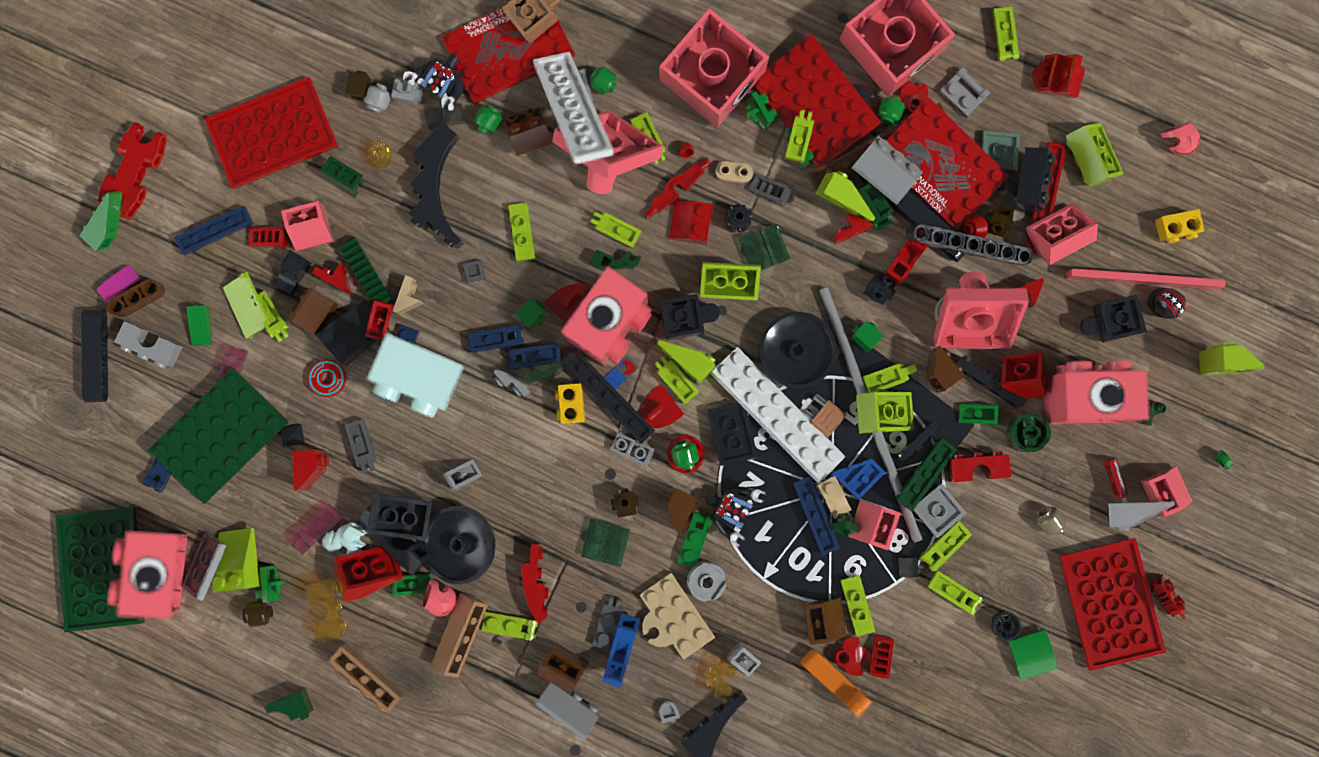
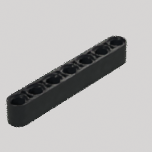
(917, 213)
(978, 244)

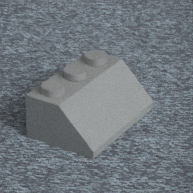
(887, 170)
(569, 710)

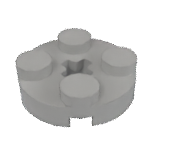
(702, 571)

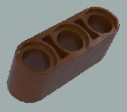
(127, 298)

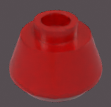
(976, 226)

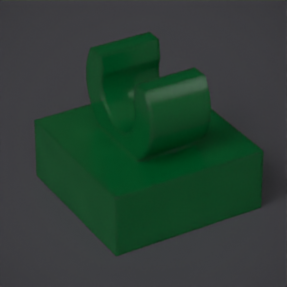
(844, 525)

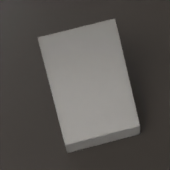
(462, 475)
(743, 659)

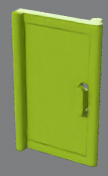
(246, 305)

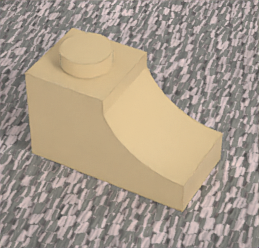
(833, 496)

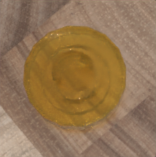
(379, 154)

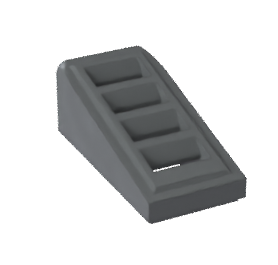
(773, 198)

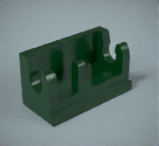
(341, 176)
(875, 201)

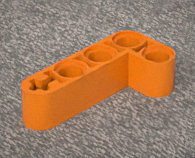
(835, 682)

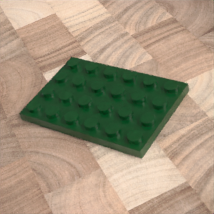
(218, 435)
(88, 567)

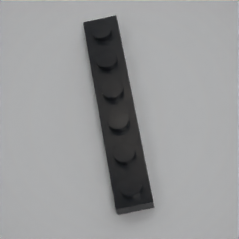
(608, 396)

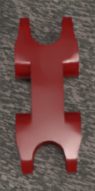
(133, 168)

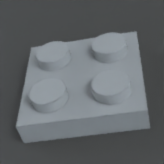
(939, 510)

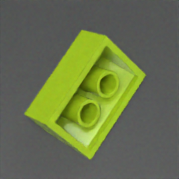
(1094, 154)
(729, 281)
(1227, 359)

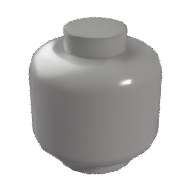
(377, 97)

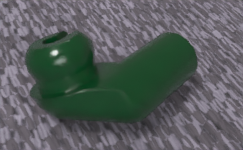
(1154, 409)

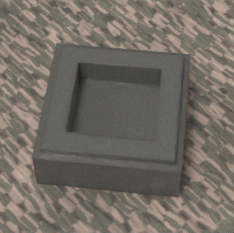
(474, 271)

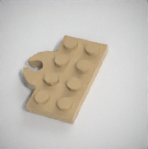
(674, 618)

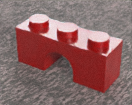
(905, 260)
(996, 466)

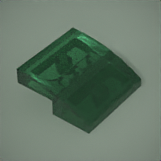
(765, 247)
(538, 377)
(605, 542)

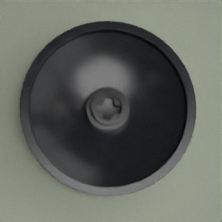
(797, 350)
(460, 545)

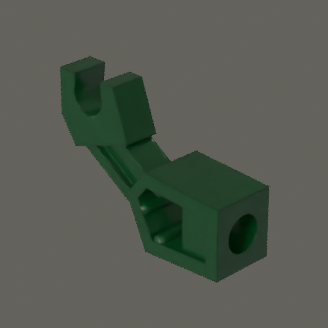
(624, 263)

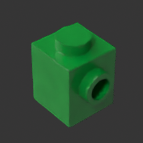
(531, 313)
(866, 335)

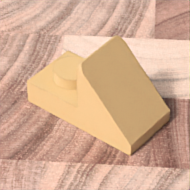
(404, 301)

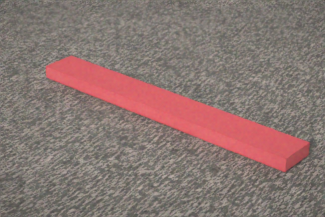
(1146, 279)

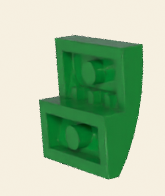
(1032, 654)

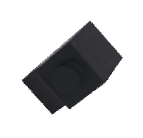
(292, 272)

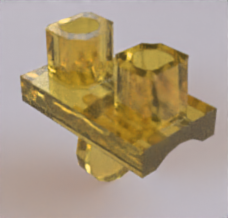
(720, 688)

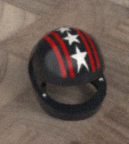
(1168, 303)

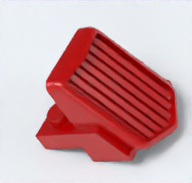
(1059, 75)

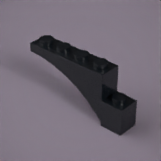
(705, 736)

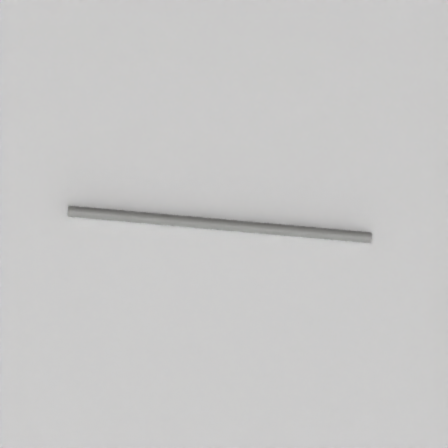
(861, 389)

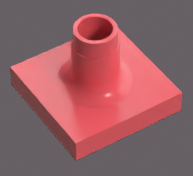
(630, 151)
(979, 315)

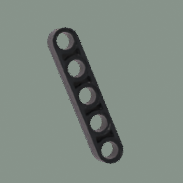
(94, 355)

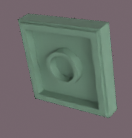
(1002, 148)

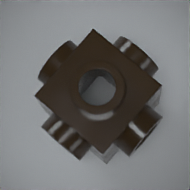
(1000, 220)
(628, 510)

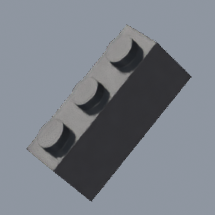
(1035, 179)

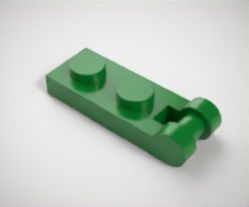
(694, 540)

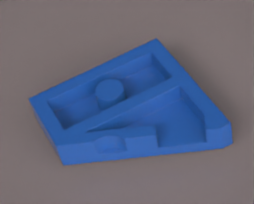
(859, 477)

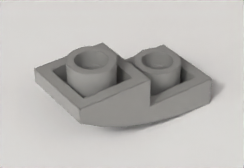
(505, 379)
(632, 449)

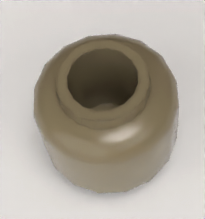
(1051, 520)

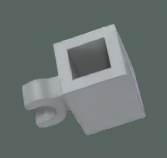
(406, 93)

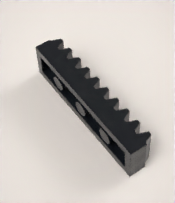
(988, 382)

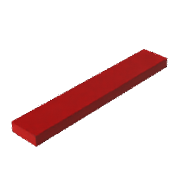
(1059, 151)

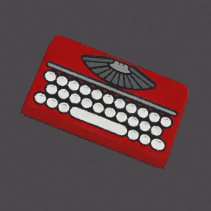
(1116, 478)

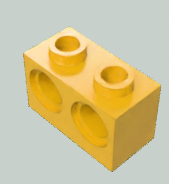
(1179, 225)
(575, 403)

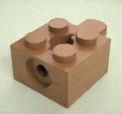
(532, 16)

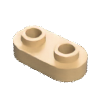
(734, 172)

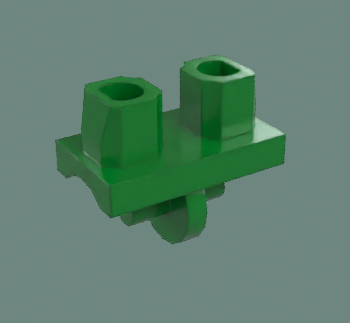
(758, 111)
(270, 584)

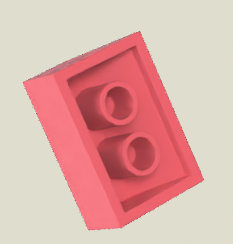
(1062, 233)

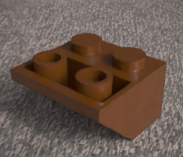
(527, 131)
(313, 311)
(941, 370)
(680, 507)
(824, 620)
(562, 668)

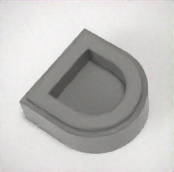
(668, 711)

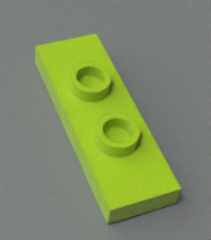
(521, 232)
(857, 605)

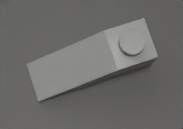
(1132, 514)

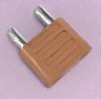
(827, 418)

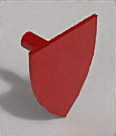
(567, 300)
(660, 409)

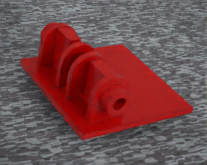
(1173, 604)

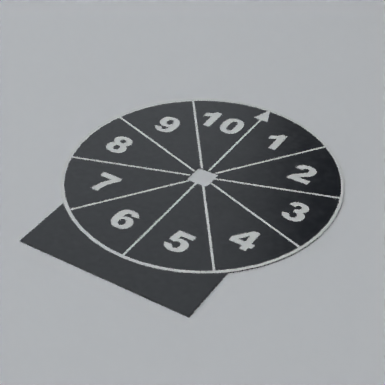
(777, 533)

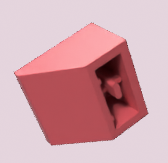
(307, 225)
(1167, 487)
(875, 524)

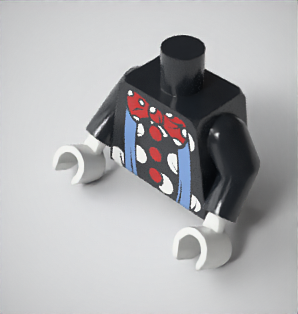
(440, 79)
(732, 510)

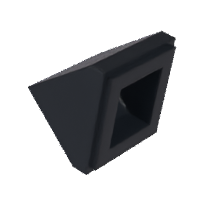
(908, 567)

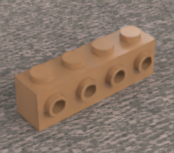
(459, 635)
(366, 678)

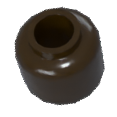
(257, 613)

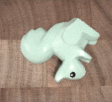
(346, 536)

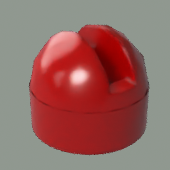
(686, 154)

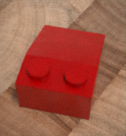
(365, 572)

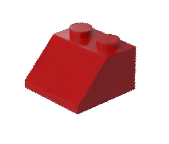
(691, 222)
(1025, 375)
(308, 467)

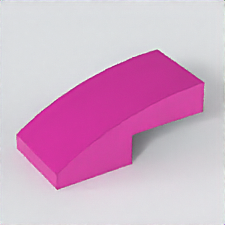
(118, 283)

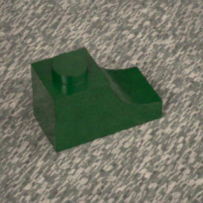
(294, 706)

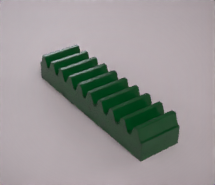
(365, 271)
(925, 474)

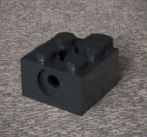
(685, 316)
(1115, 319)

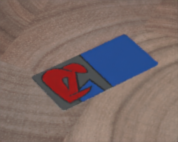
(621, 372)

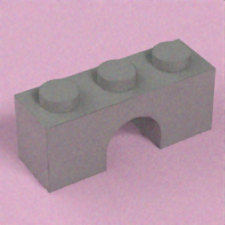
(133, 338)

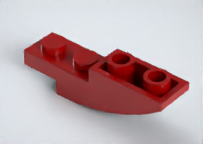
(535, 591)

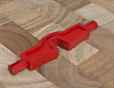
(670, 195)

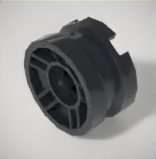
(1013, 627)

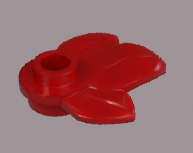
(912, 94)
(854, 656)

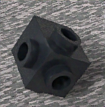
(736, 224)
(880, 288)

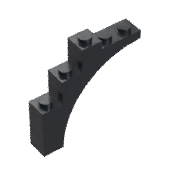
(432, 156)

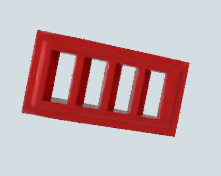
(282, 237)
(887, 665)

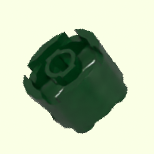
(1028, 433)

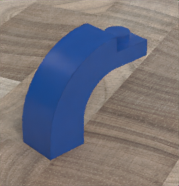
(621, 650)

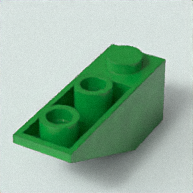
(104, 223)

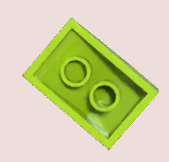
(842, 193)
(692, 362)
(885, 412)
(238, 563)

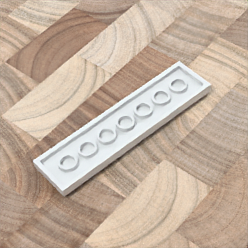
(572, 108)
(777, 415)

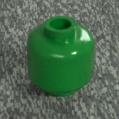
(602, 80)
(890, 110)
(487, 118)
(684, 454)

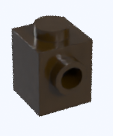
(357, 85)

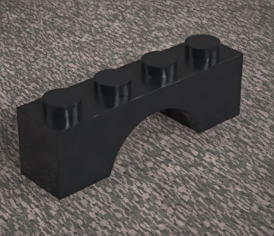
(408, 554)

